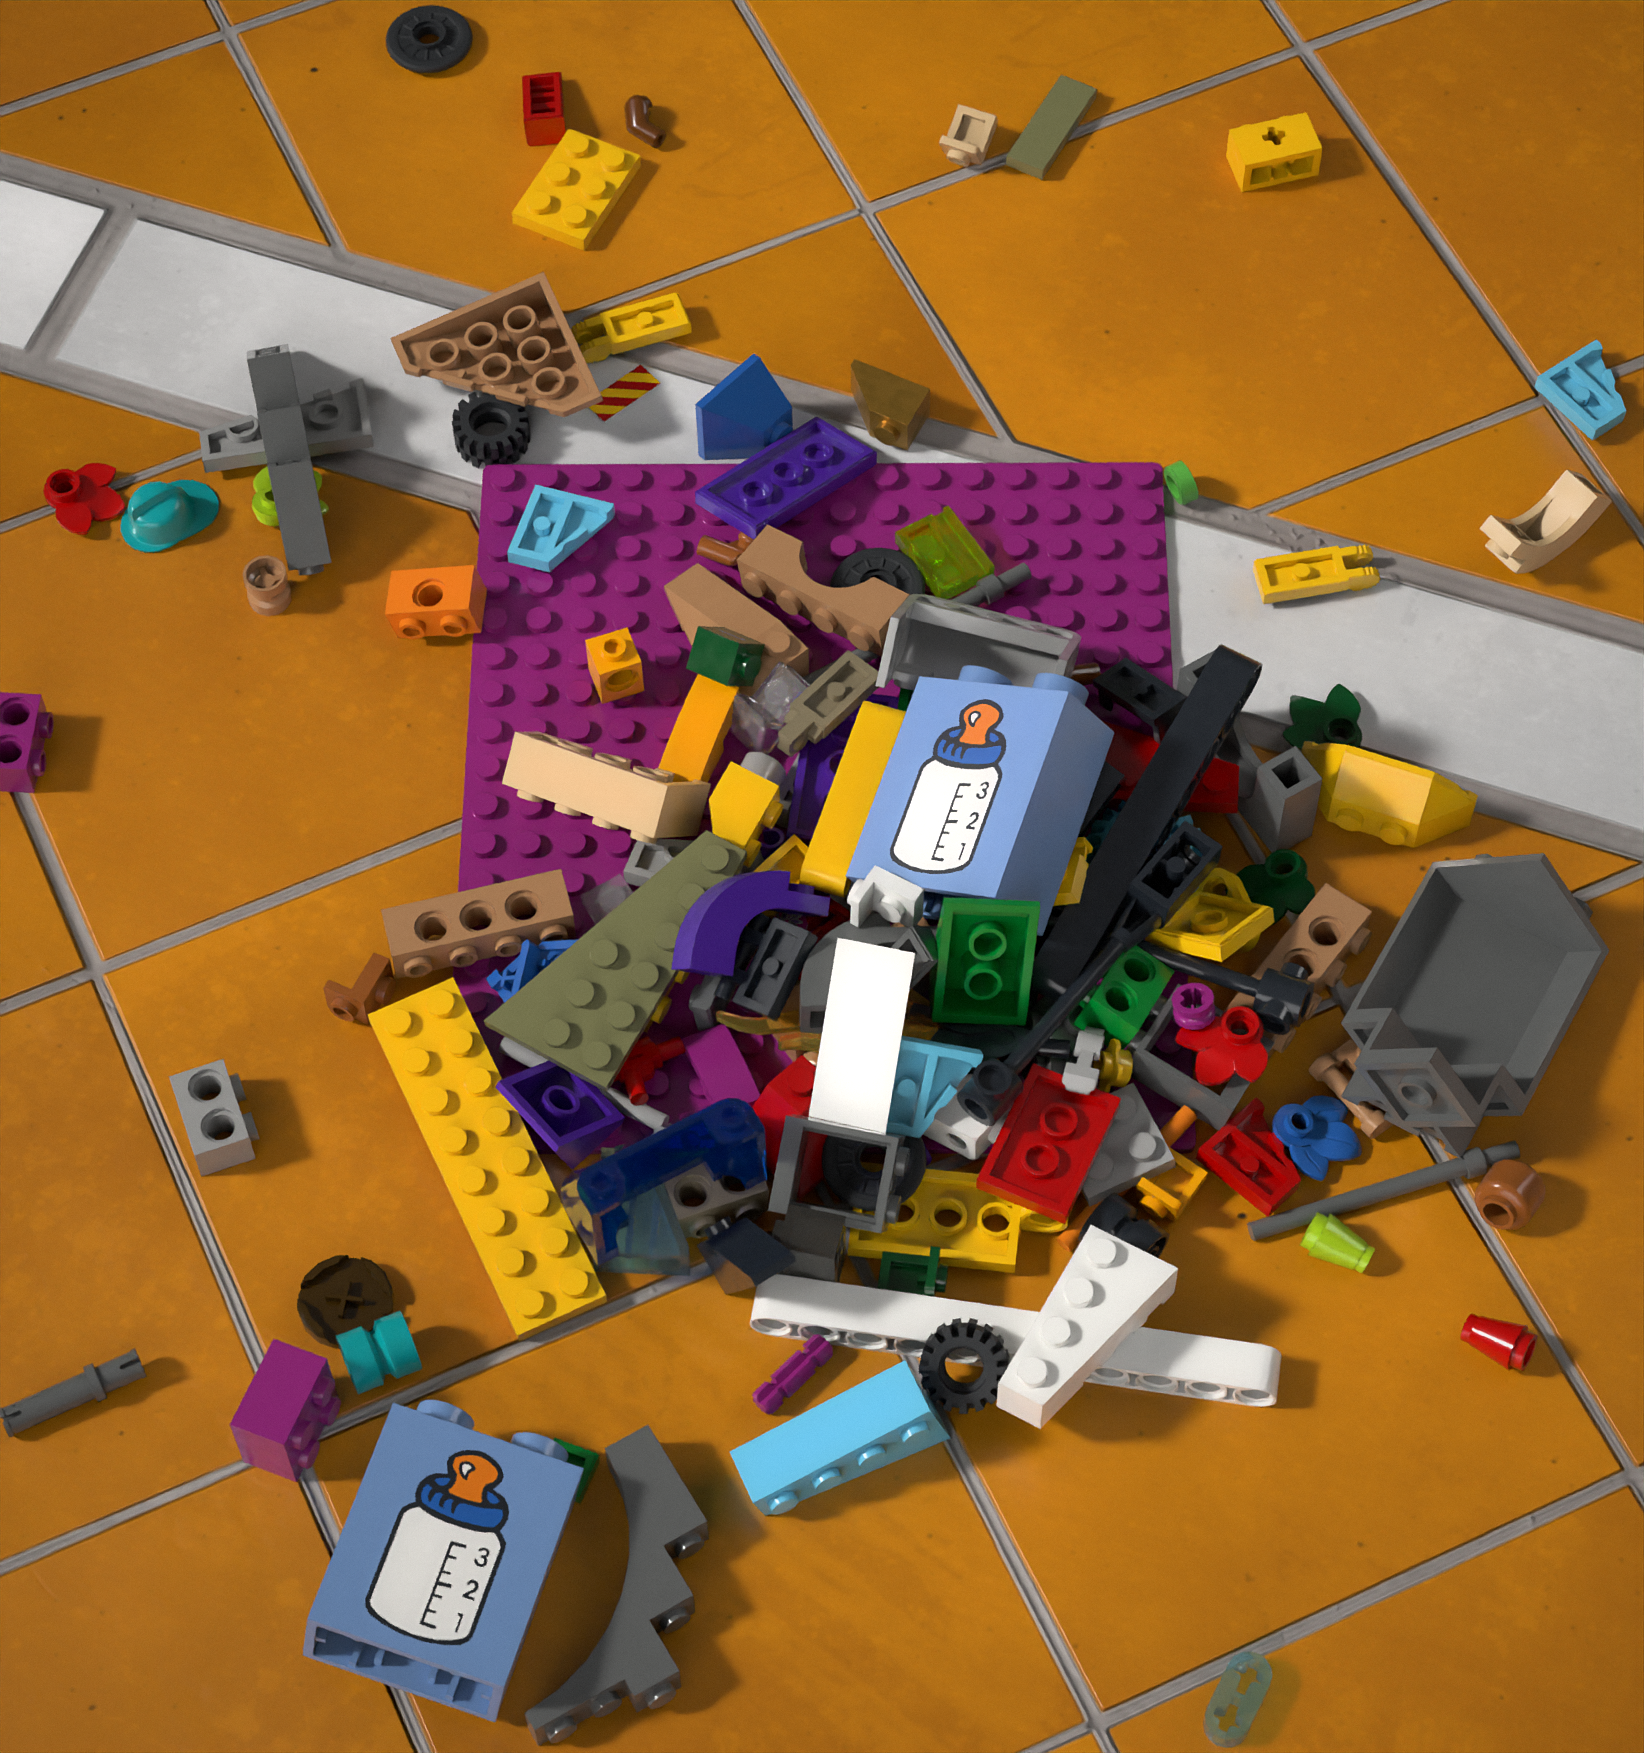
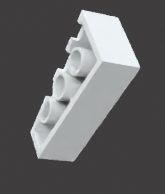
(1089, 1313)

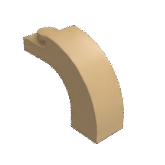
(1548, 526)

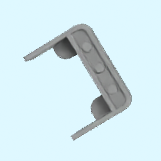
(941, 636)

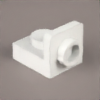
(888, 895)

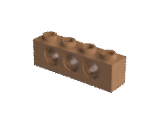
(491, 905)
(1329, 918)

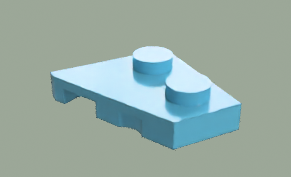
(1584, 391)
(555, 527)
(926, 1082)

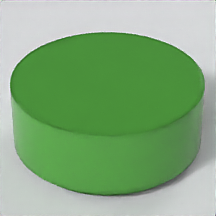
(1181, 483)

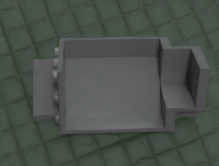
(1472, 995)

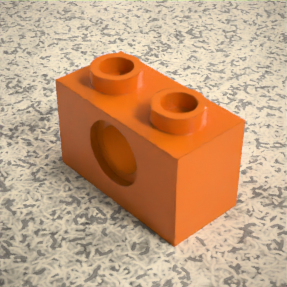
(436, 601)

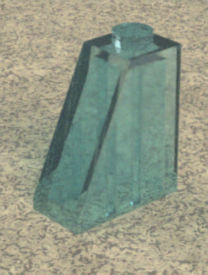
(653, 1238)

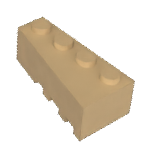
(604, 787)

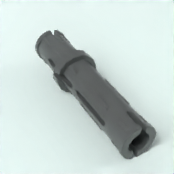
(72, 1392)

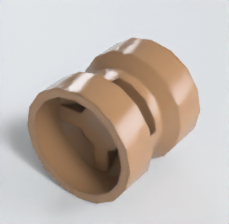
(267, 585)

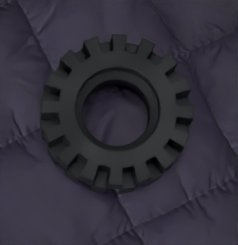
(490, 448)
(950, 1391)

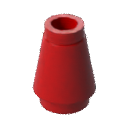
(1500, 1340)

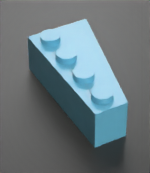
(840, 1440)

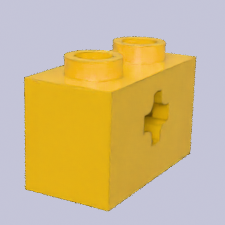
(1274, 152)

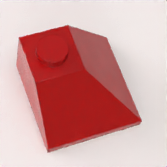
(787, 1095)

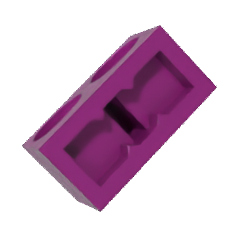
(23, 741)

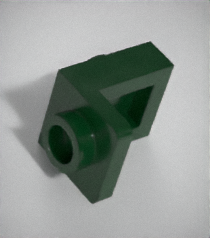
(913, 1273)

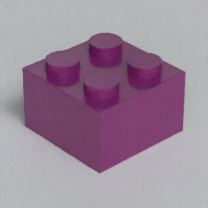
(286, 1411)

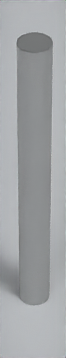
(621, 1101)

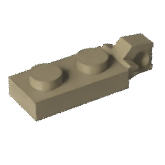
(827, 702)

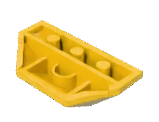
(1387, 795)

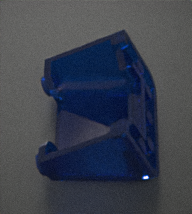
(719, 1135)

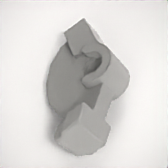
(1080, 1076)

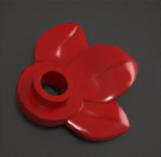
(87, 497)
(1226, 1053)

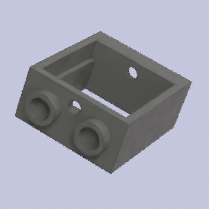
(1175, 1084)
(791, 1162)

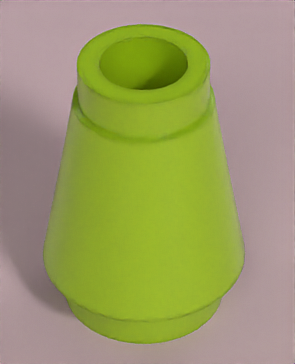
(1336, 1243)

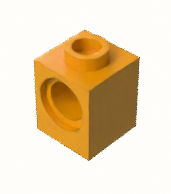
(614, 665)

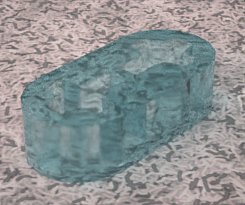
(1227, 1694)

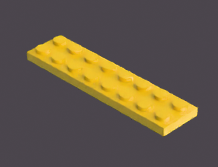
(487, 1160)

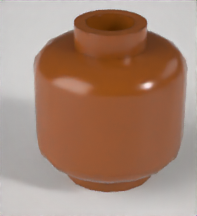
(1509, 1194)

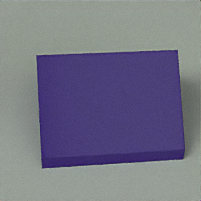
(562, 1109)

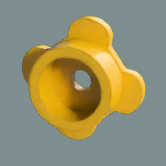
(1114, 1066)

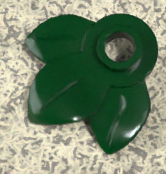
(1323, 721)
(1271, 887)

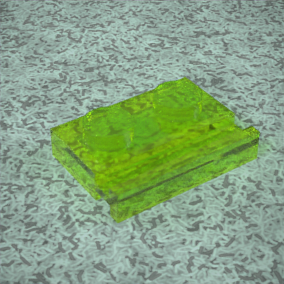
(944, 553)

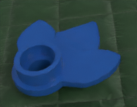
(1322, 1134)

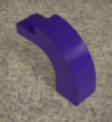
(717, 918)

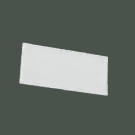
(861, 1035)

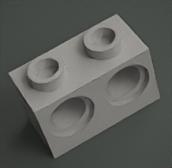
(211, 1117)

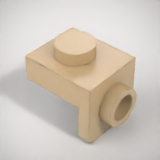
(968, 136)

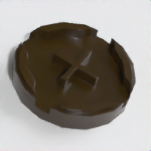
(343, 1296)

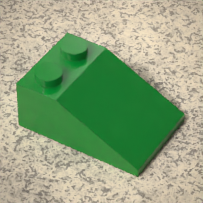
(983, 961)

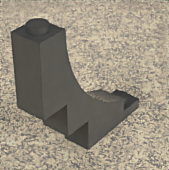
(288, 459)

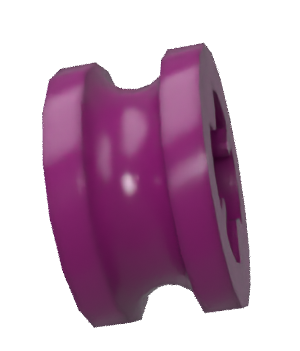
(1193, 1017)

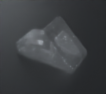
(761, 716)

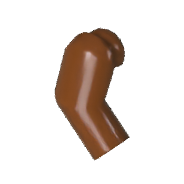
(721, 551)

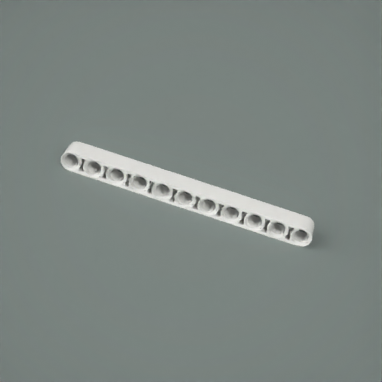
(903, 1322)

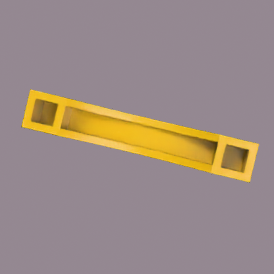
(738, 813)

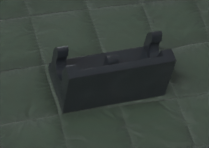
(1140, 694)

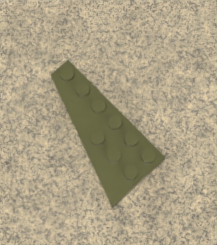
(608, 984)

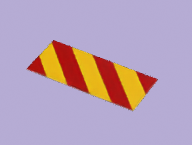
(624, 392)

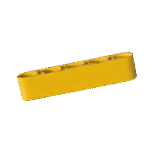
(850, 798)

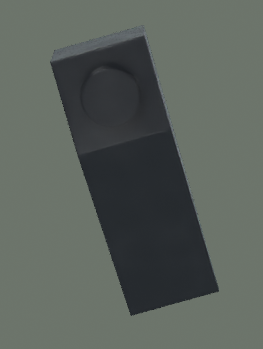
(742, 1254)

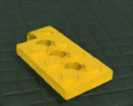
(962, 1245)

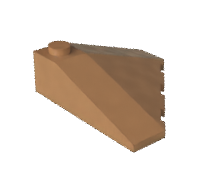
(506, 347)

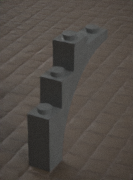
(654, 1596)

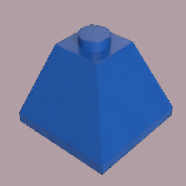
(742, 414)

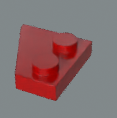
(1251, 1159)

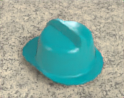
(167, 514)

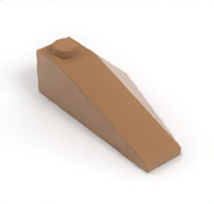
(706, 600)

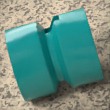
(379, 1352)

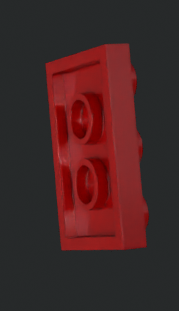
(1048, 1145)

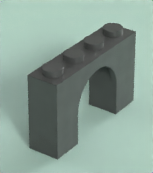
(1275, 796)

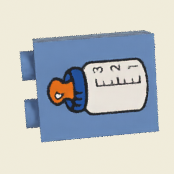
(985, 789)
(443, 1558)

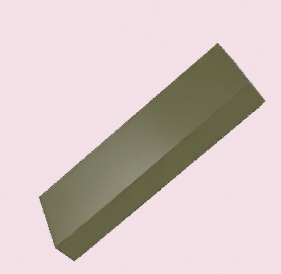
(1051, 127)

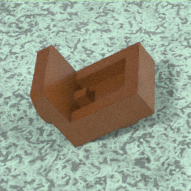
(371, 989)

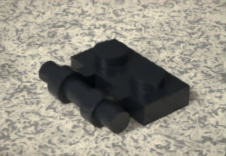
(773, 969)

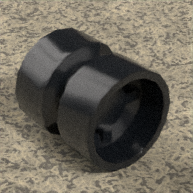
(1120, 1220)

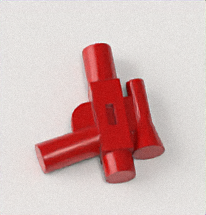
(642, 1064)

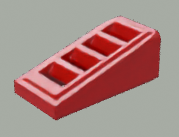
(543, 111)

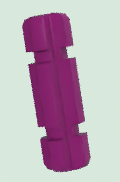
(792, 1374)

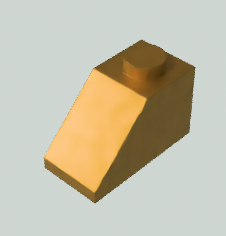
(889, 404)

